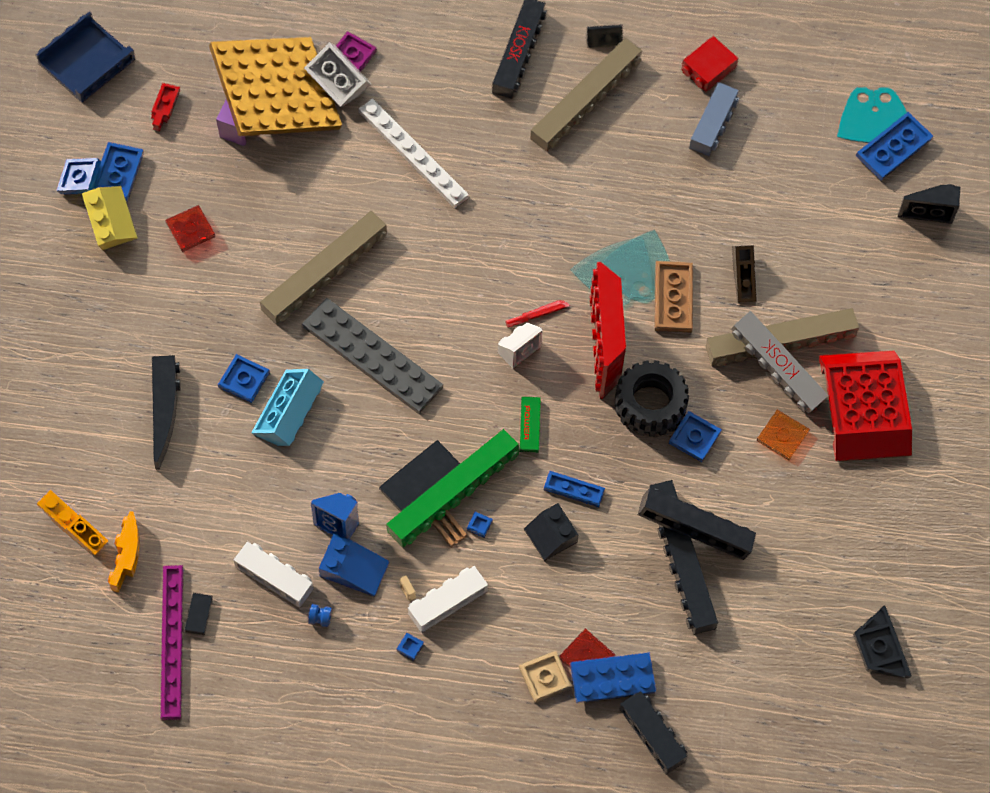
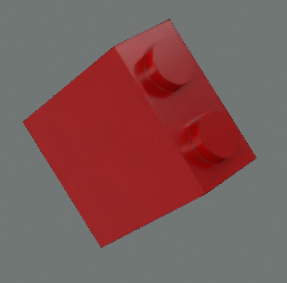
(709, 64)

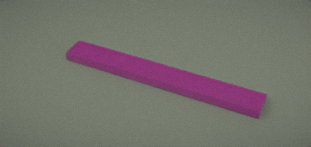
(172, 643)

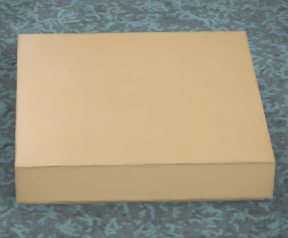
(545, 676)

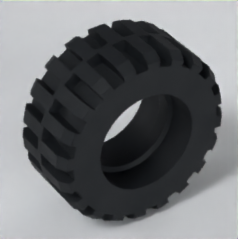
(655, 376)

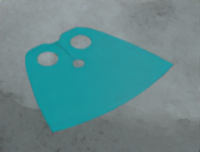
(862, 123)

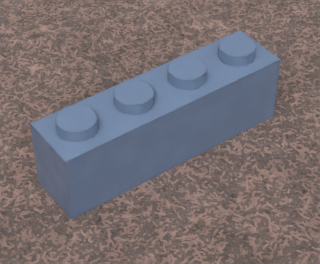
(714, 118)

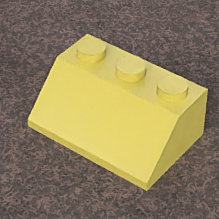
(109, 216)

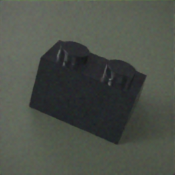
(551, 532)

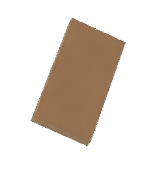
(673, 296)

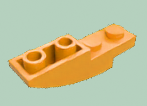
(71, 523)
(128, 546)

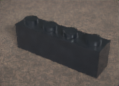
(653, 732)

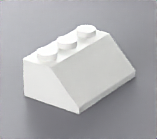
(337, 75)

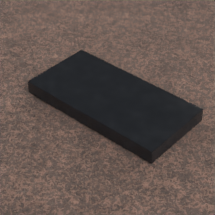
(419, 475)

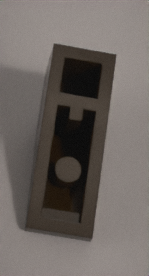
(744, 273)

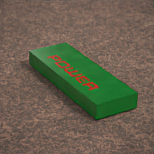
(530, 424)

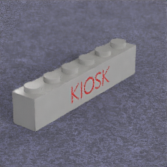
(779, 362)

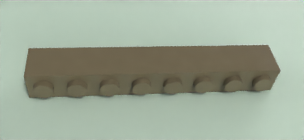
(586, 95)
(323, 267)
(791, 334)

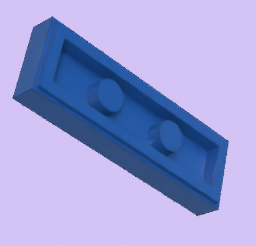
(574, 489)

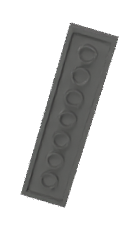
(372, 355)

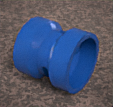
(320, 615)

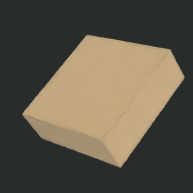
(407, 588)

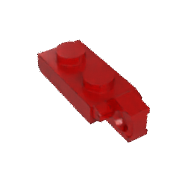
(164, 105)

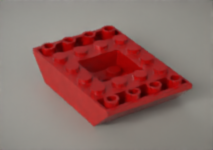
(609, 328)

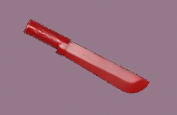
(546, 309)

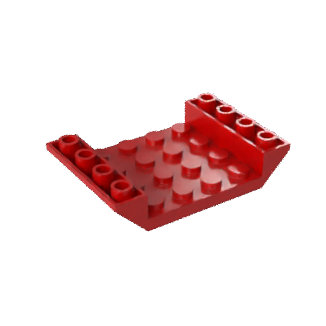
(867, 405)

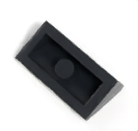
(604, 35)

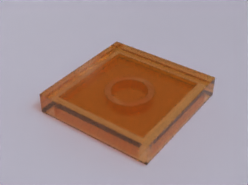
(783, 435)

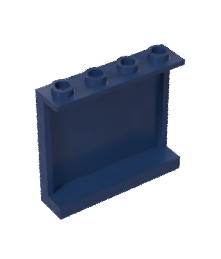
(84, 57)

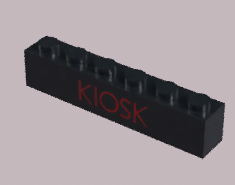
(518, 48)

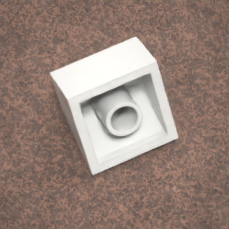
(520, 344)

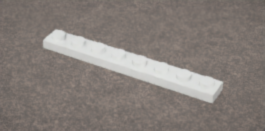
(414, 153)

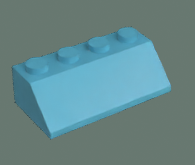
(288, 406)

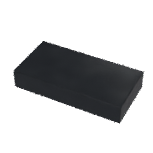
(198, 613)

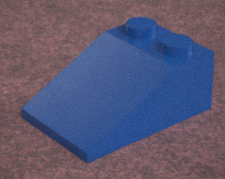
(353, 565)

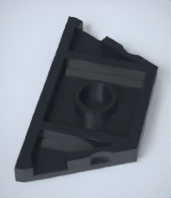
(881, 647)

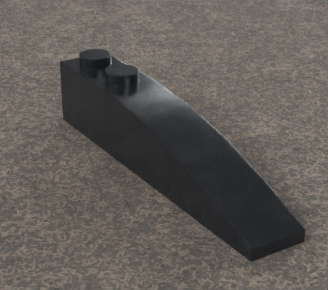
(164, 403)

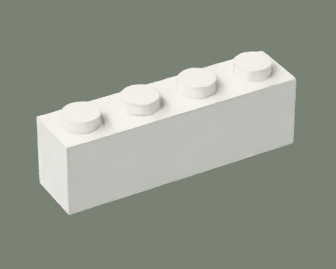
(273, 574)
(447, 599)

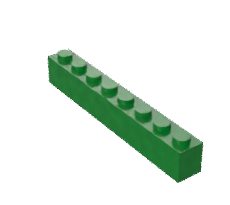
(453, 488)

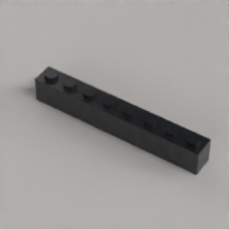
(688, 573)

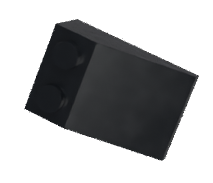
(932, 204)

